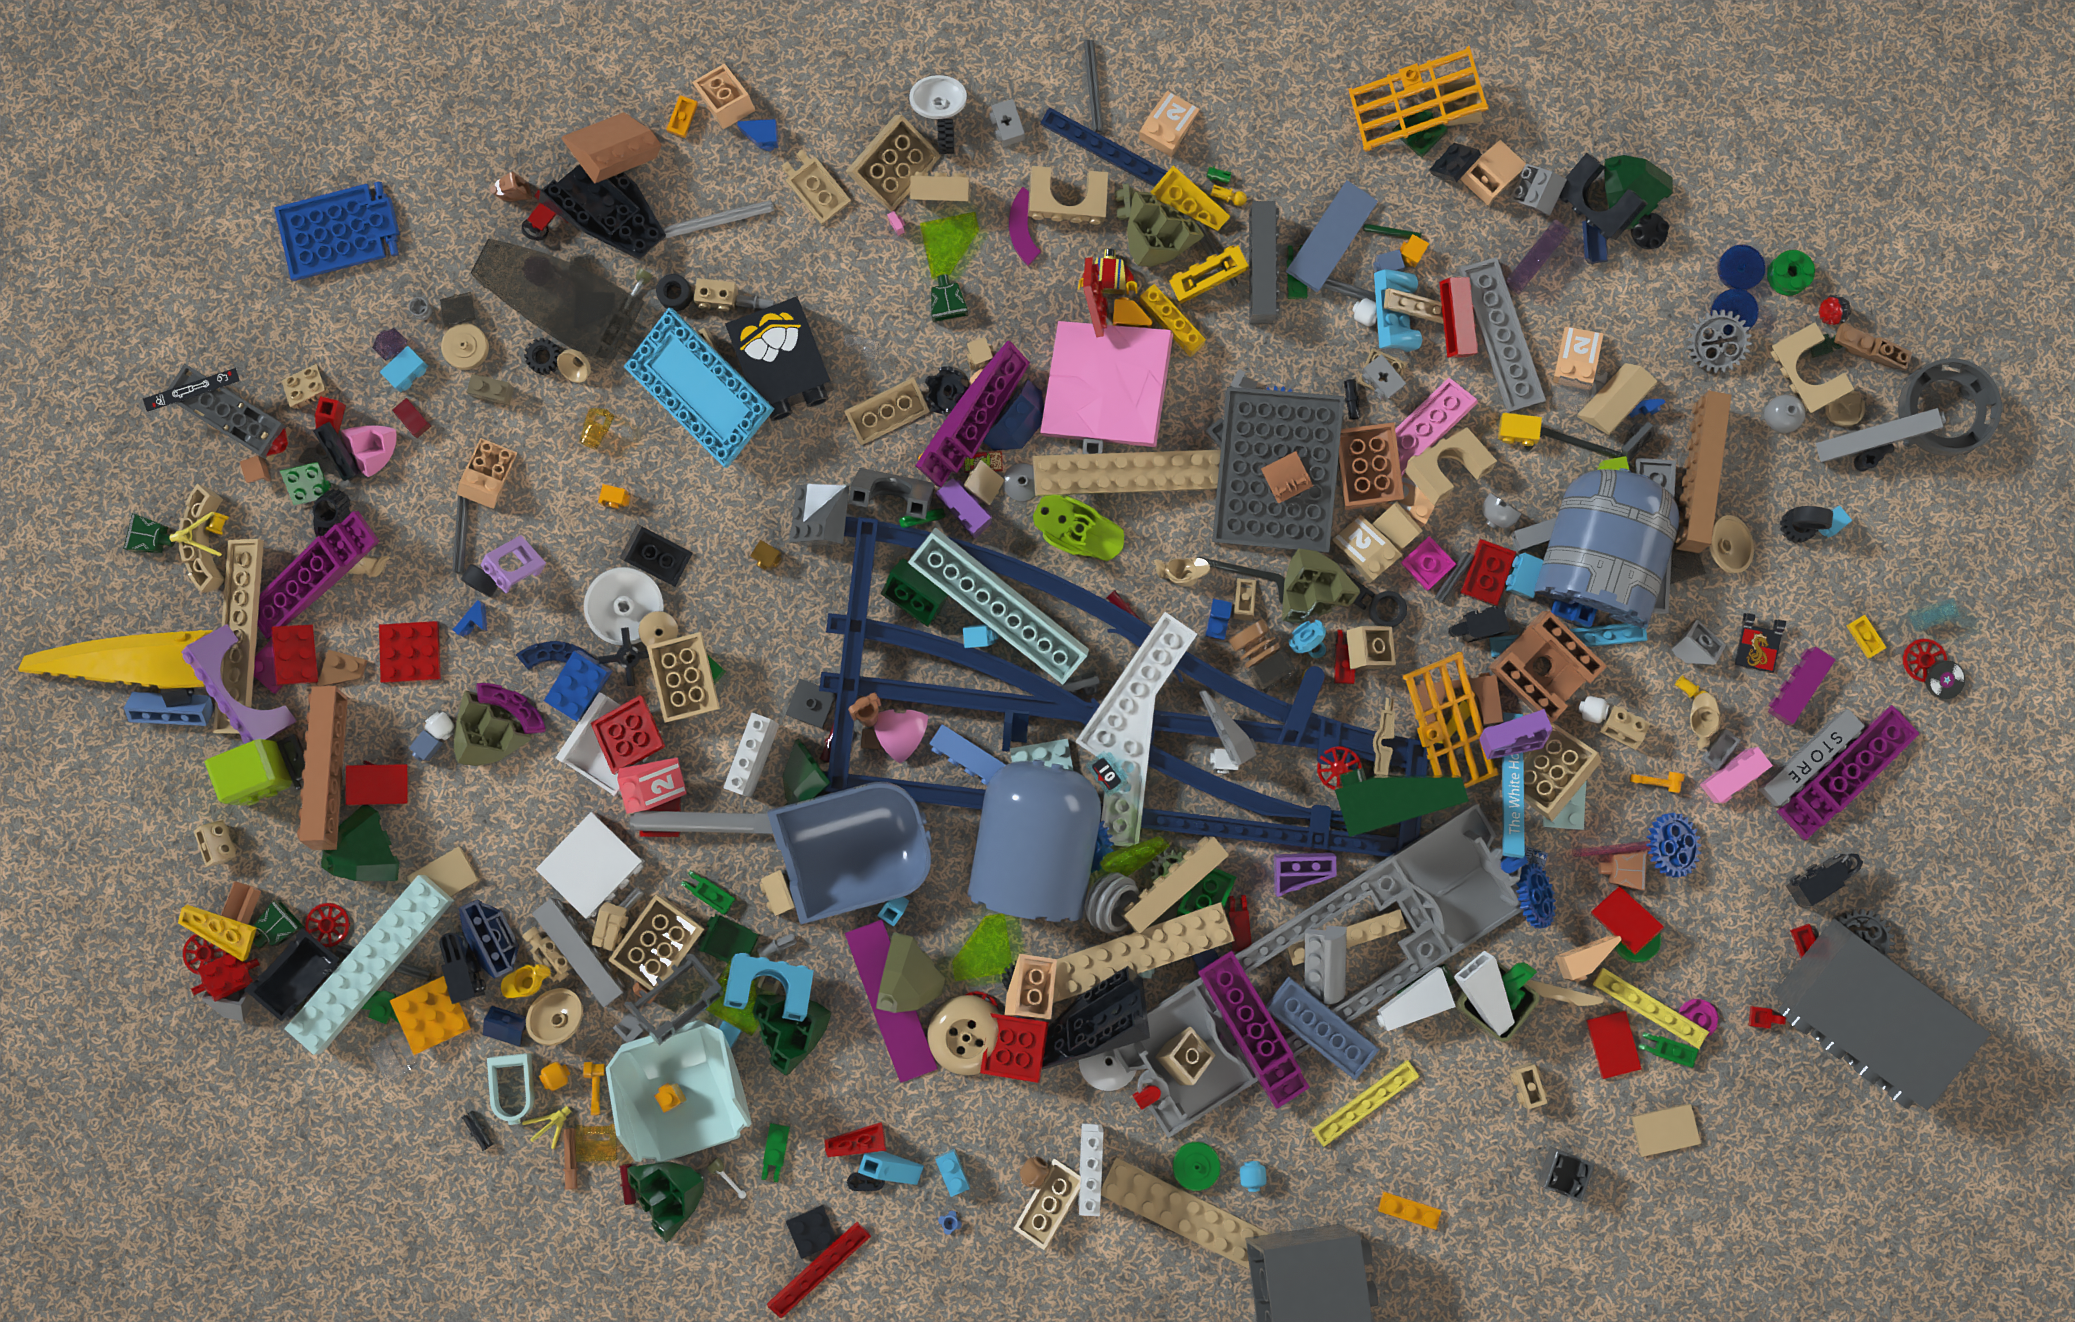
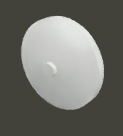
(620, 600)

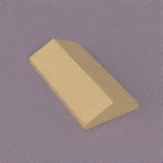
(1618, 398)
(887, 411)
(1049, 1205)

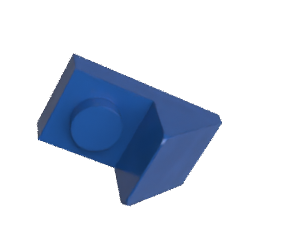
(475, 615)
(1218, 619)

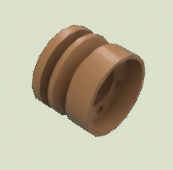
(1254, 643)

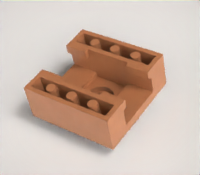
(1569, 665)

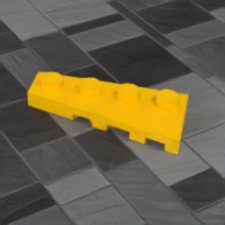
(1189, 199)
(223, 932)

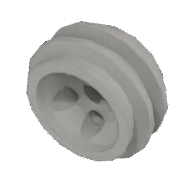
(1107, 901)

